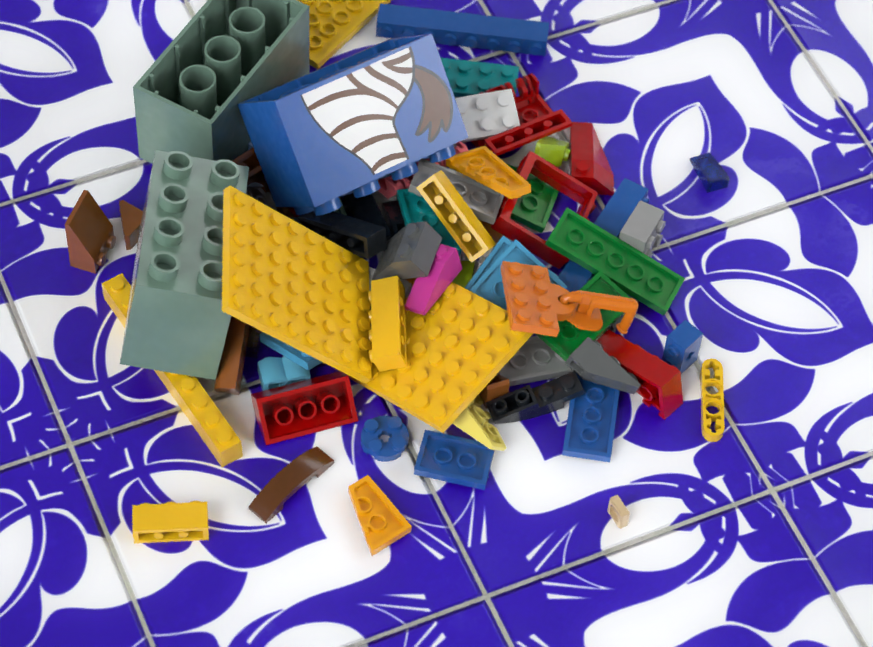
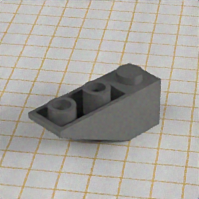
(598, 367)

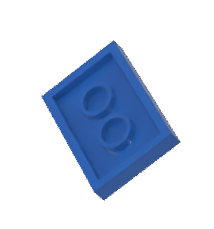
(454, 460)

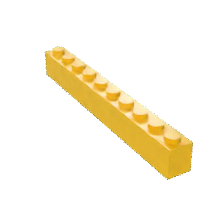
(184, 389)

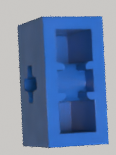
(682, 346)

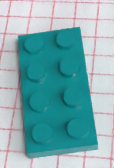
(476, 77)
(416, 209)

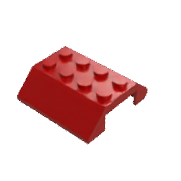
(534, 116)

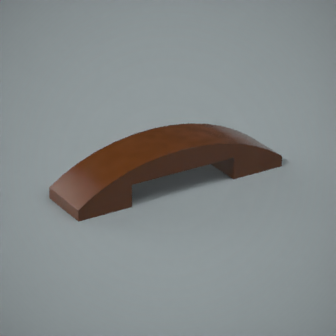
(289, 481)

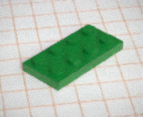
(569, 336)

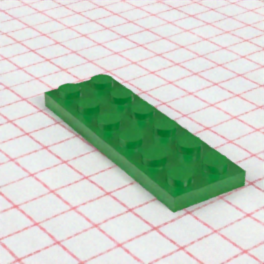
(621, 263)

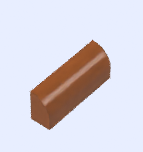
(233, 358)

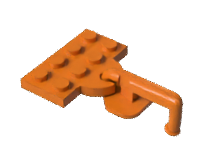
(538, 304)

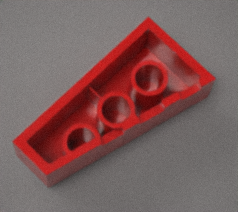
(658, 380)

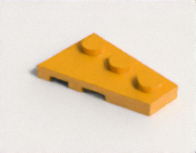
(377, 515)

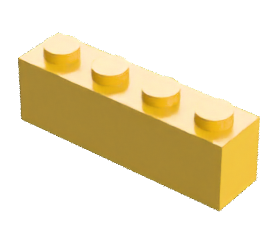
(456, 215)
(387, 323)

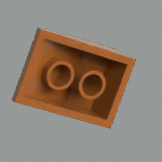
(88, 234)

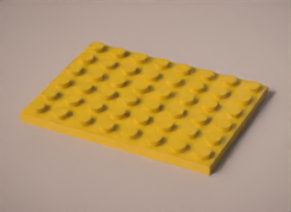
(295, 285)

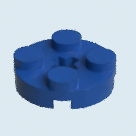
(387, 426)

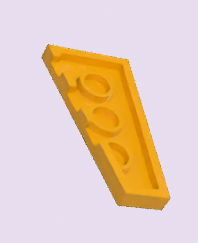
(490, 171)

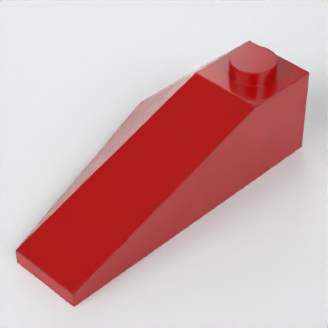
(588, 159)

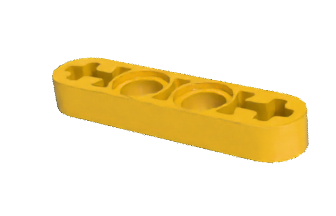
(712, 400)

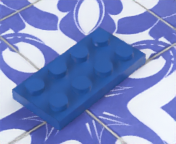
(591, 422)

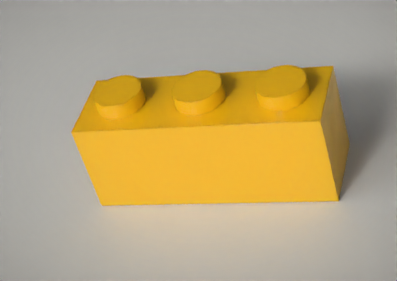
(170, 522)

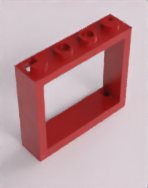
(560, 181)

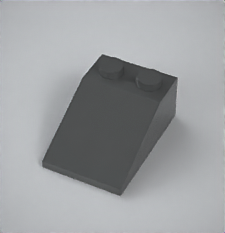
(409, 252)

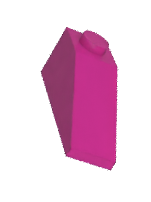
(441, 274)

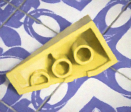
(476, 424)

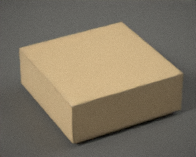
(618, 512)

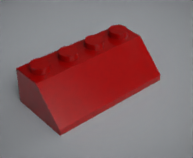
(304, 407)

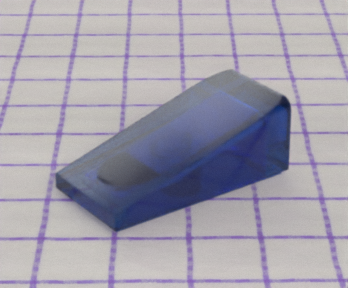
(710, 172)

